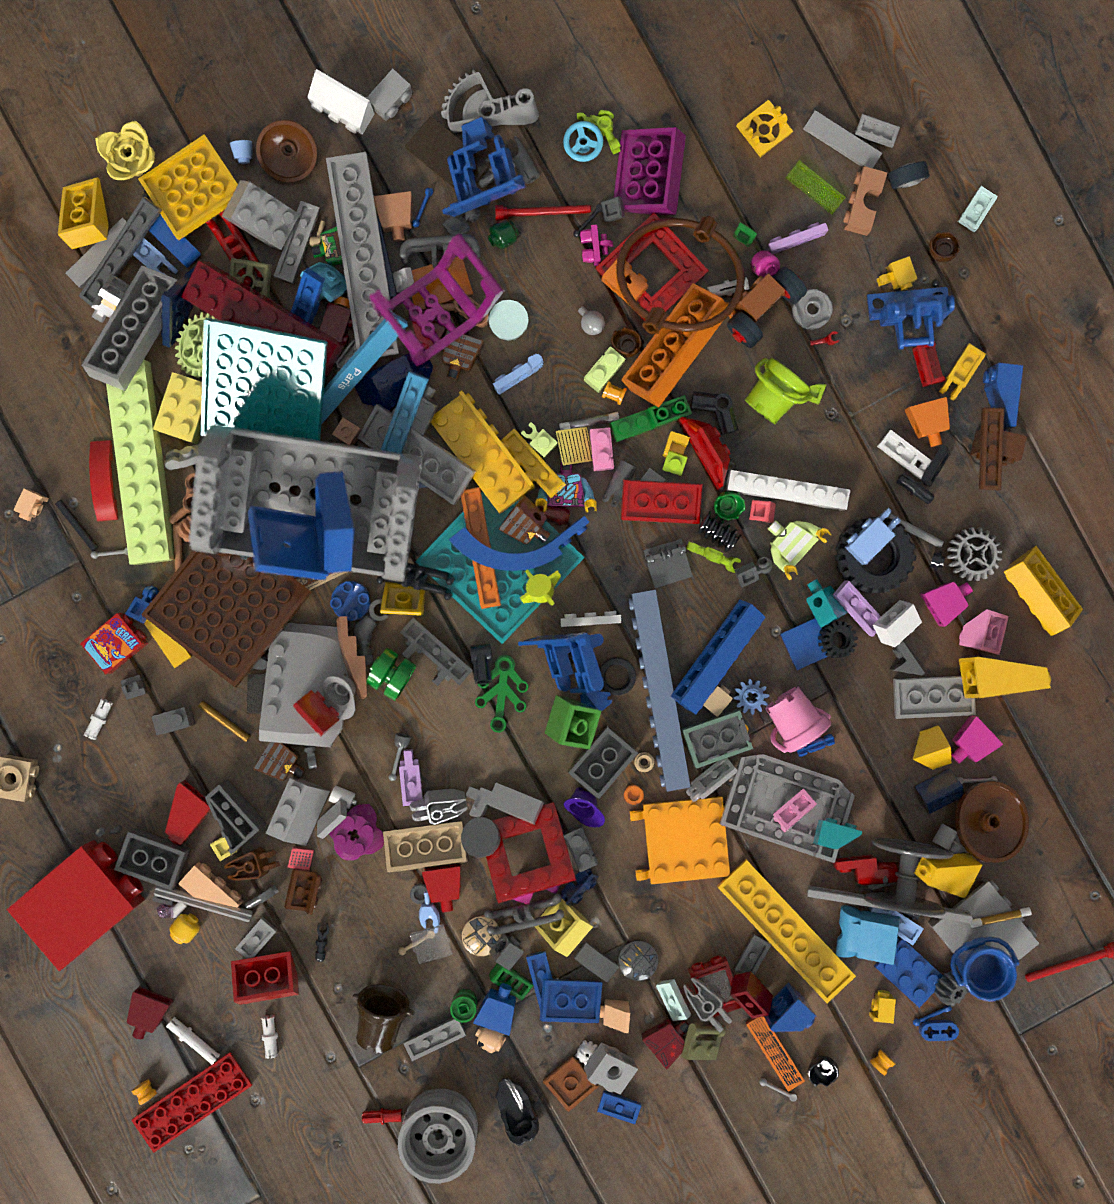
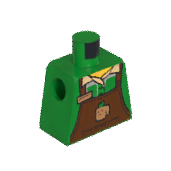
(329, 248)

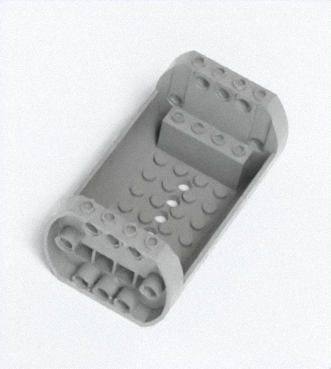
(237, 474)

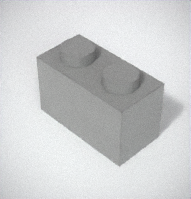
(390, 95)

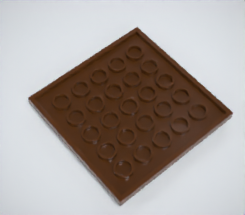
(225, 610)

